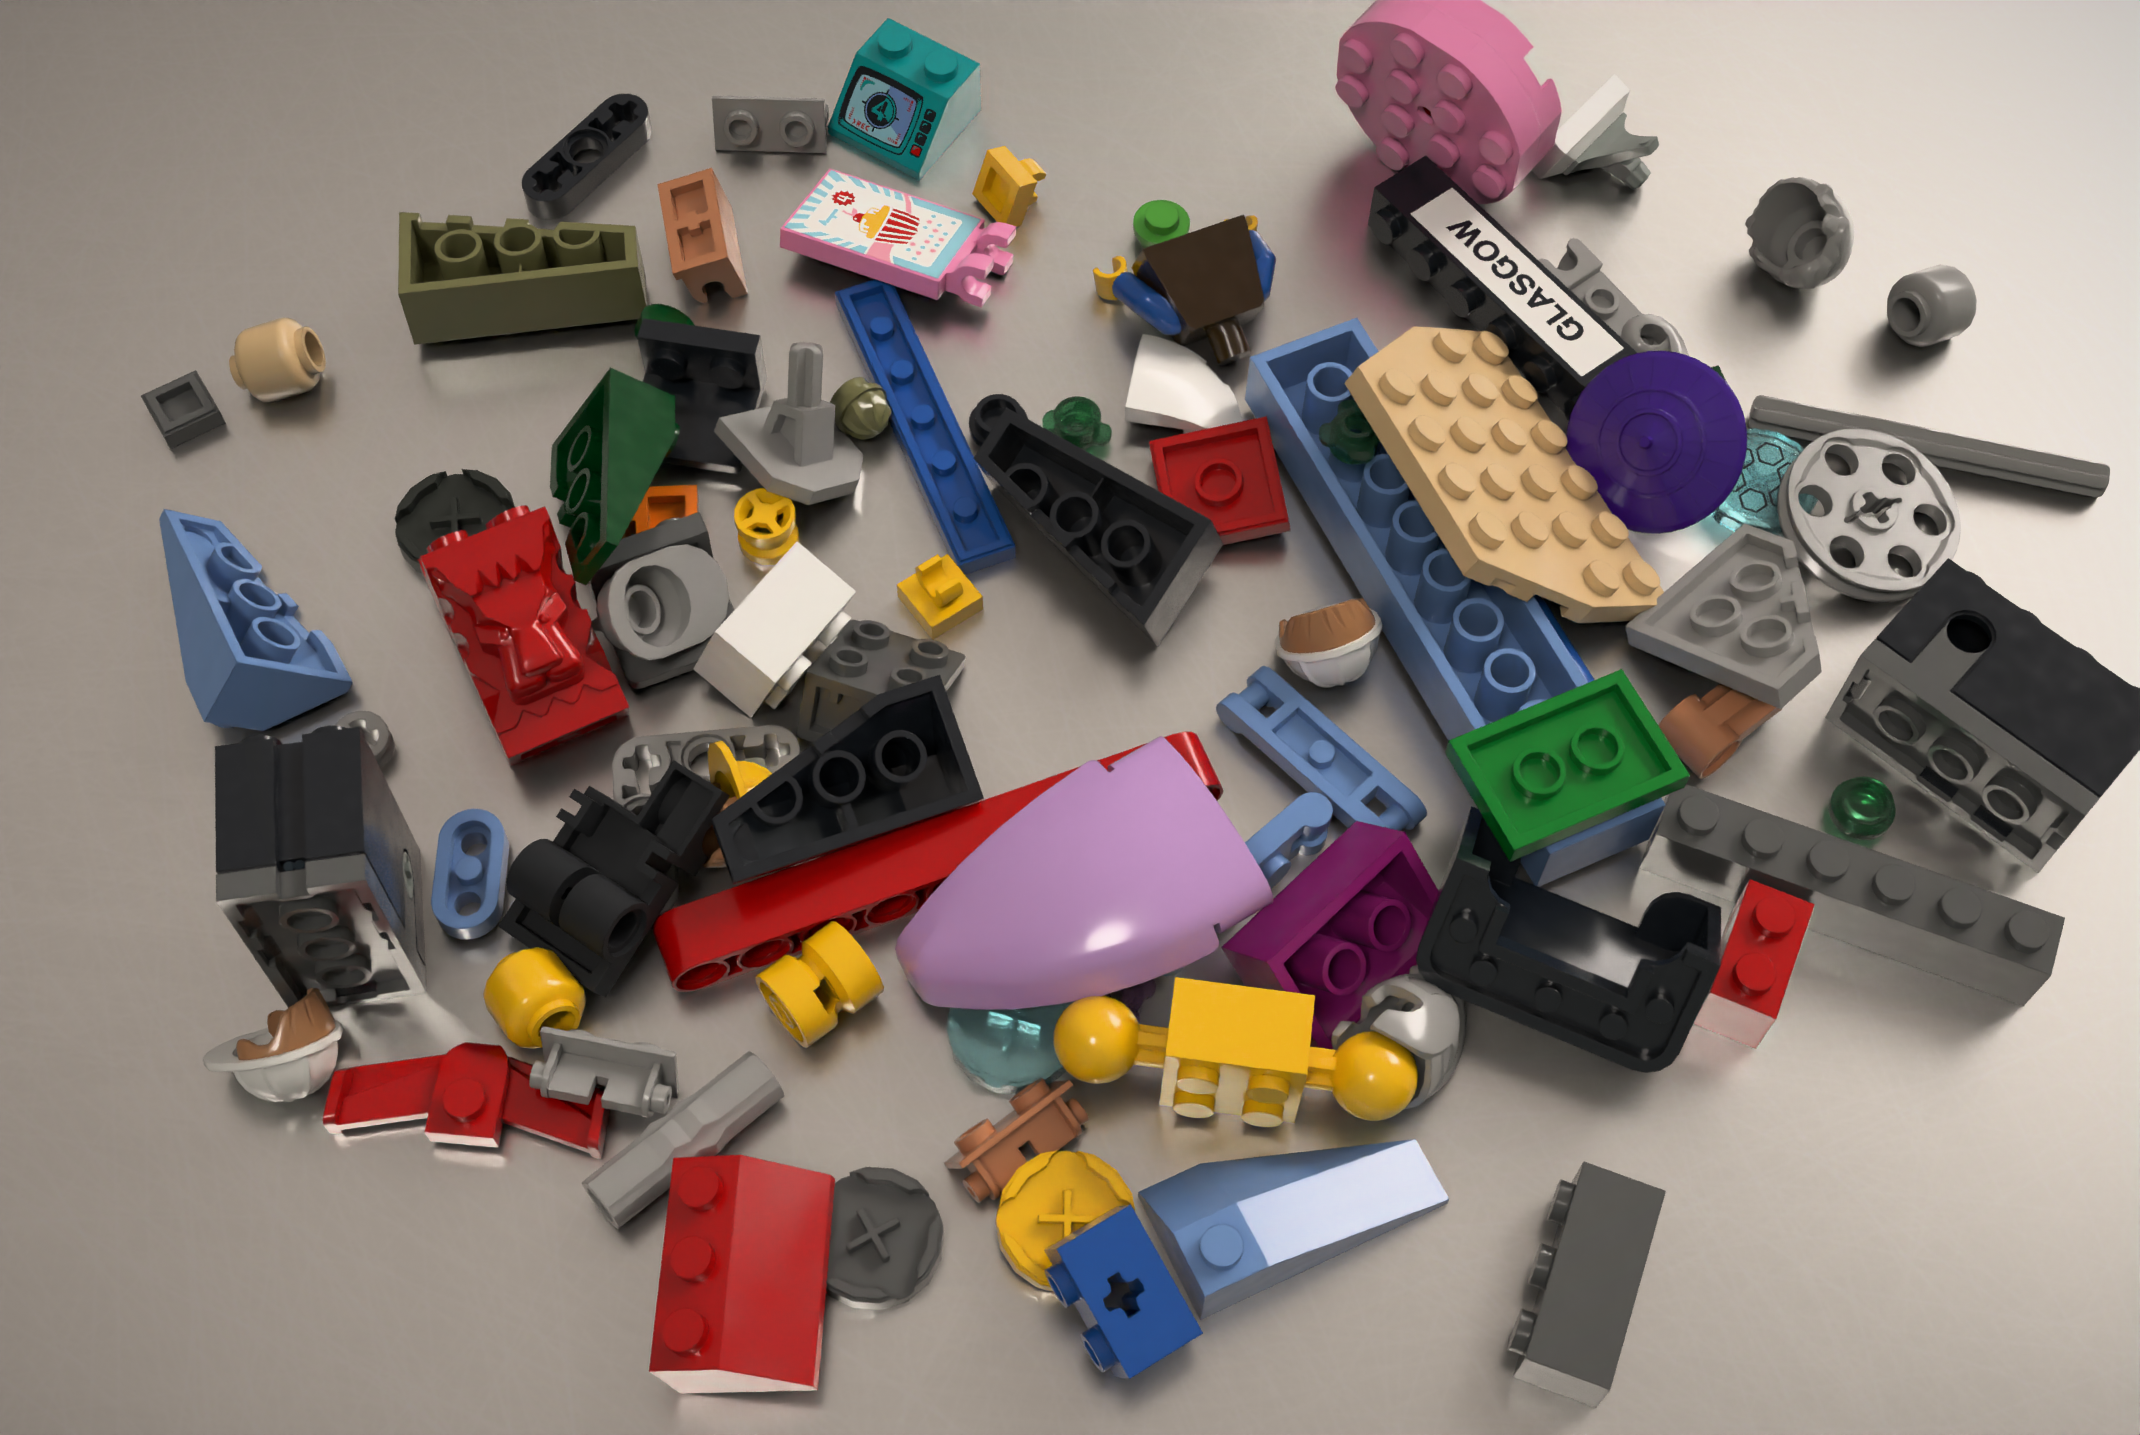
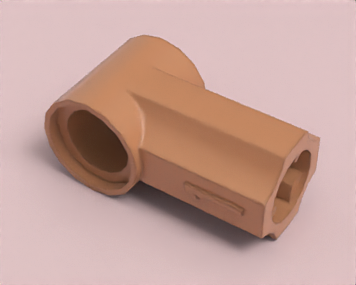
(1712, 727)

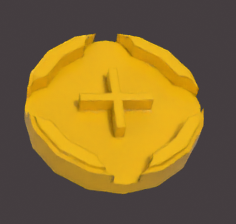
(1050, 1201)

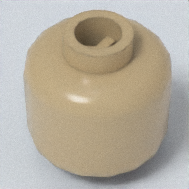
(277, 360)

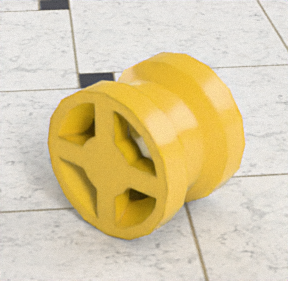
(766, 511)

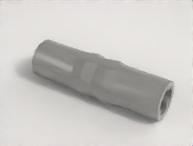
(691, 1129)

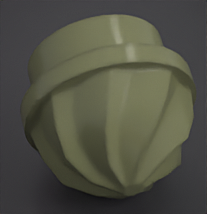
(861, 408)

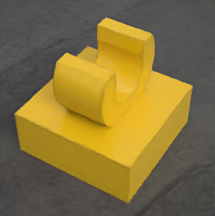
(1007, 185)
(939, 595)

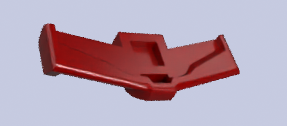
(464, 1100)

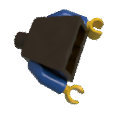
(1198, 285)

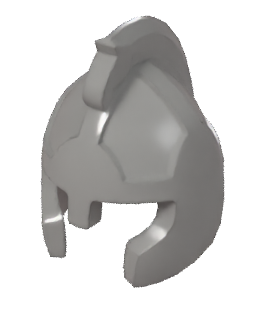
(1420, 1020)

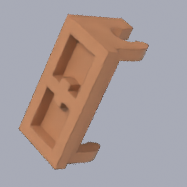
(701, 234)

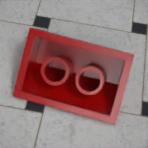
(742, 1276)

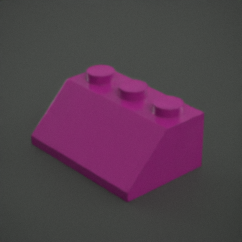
(1340, 926)

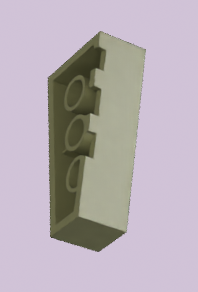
(515, 278)

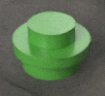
(1160, 222)

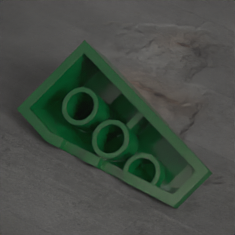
(607, 464)

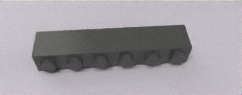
(1858, 894)

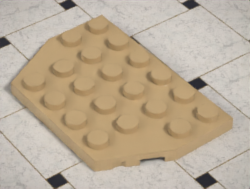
(1499, 475)

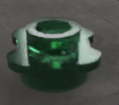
(1081, 413)
(1345, 444)

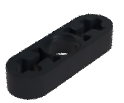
(583, 178)

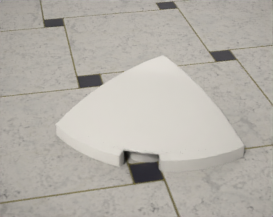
(1177, 389)

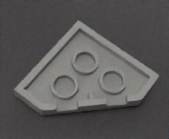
(1738, 619)

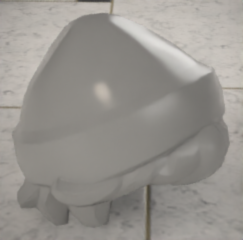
(1801, 233)

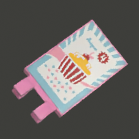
(898, 238)

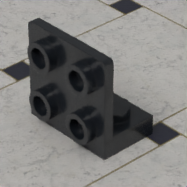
(711, 377)

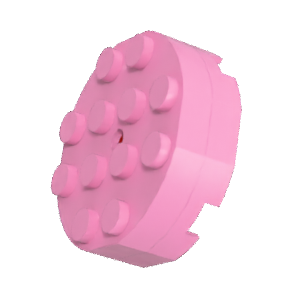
(1448, 88)

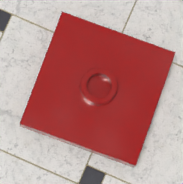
(1225, 476)

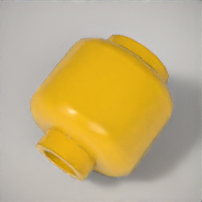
(532, 992)

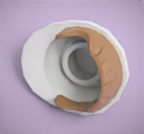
(1330, 642)
(288, 1056)

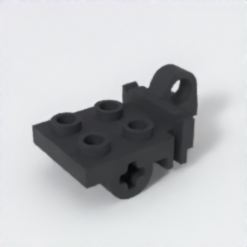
(606, 875)

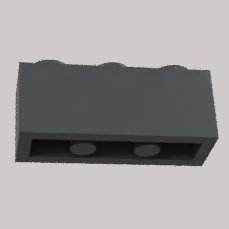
(1586, 1283)

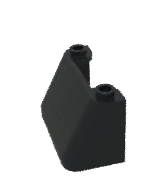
(1565, 965)

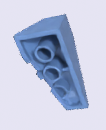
(238, 637)
(1271, 1217)

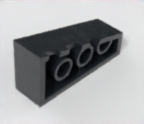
(1113, 527)

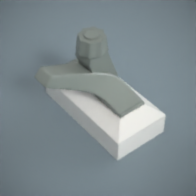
(1599, 139)

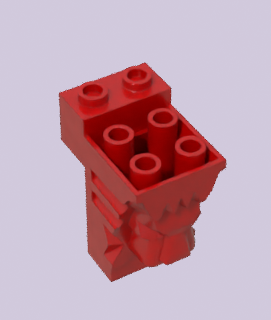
(523, 633)

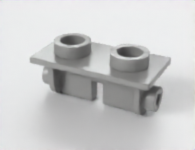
(770, 124)
(636, 1075)

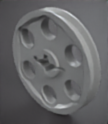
(1867, 537)

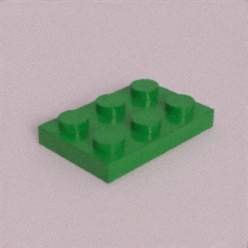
(1566, 764)

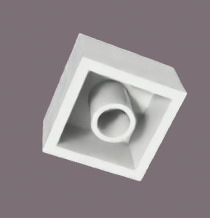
(776, 632)

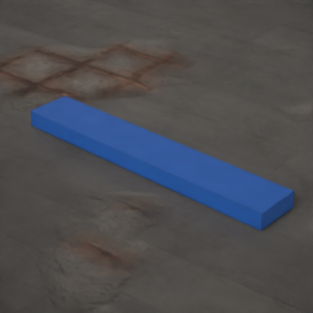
(926, 427)

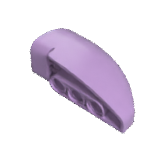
(1086, 891)

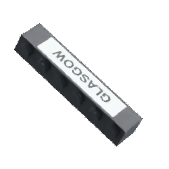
(1494, 281)

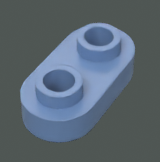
(468, 878)

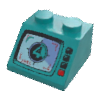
(906, 99)

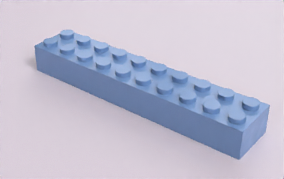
(1460, 641)

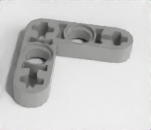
(683, 749)

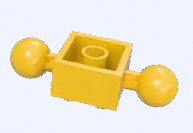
(1236, 1054)

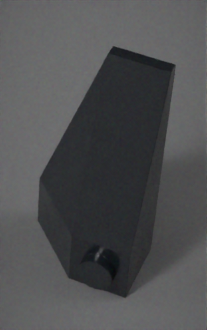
(863, 779)

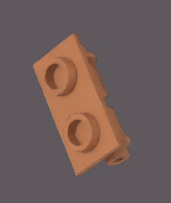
(1037, 1118)

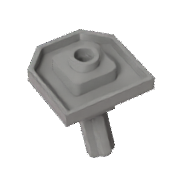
(795, 441)

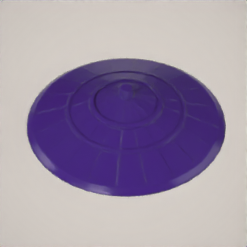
(1659, 439)

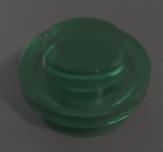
(1862, 808)

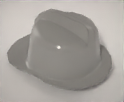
(663, 602)

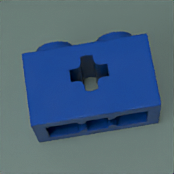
(1155, 1312)

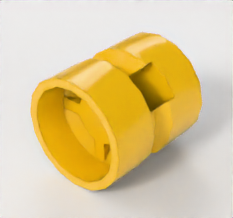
(832, 963)

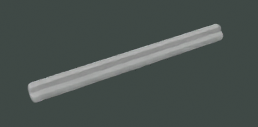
(1940, 447)

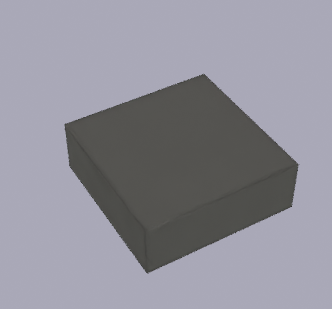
(183, 409)

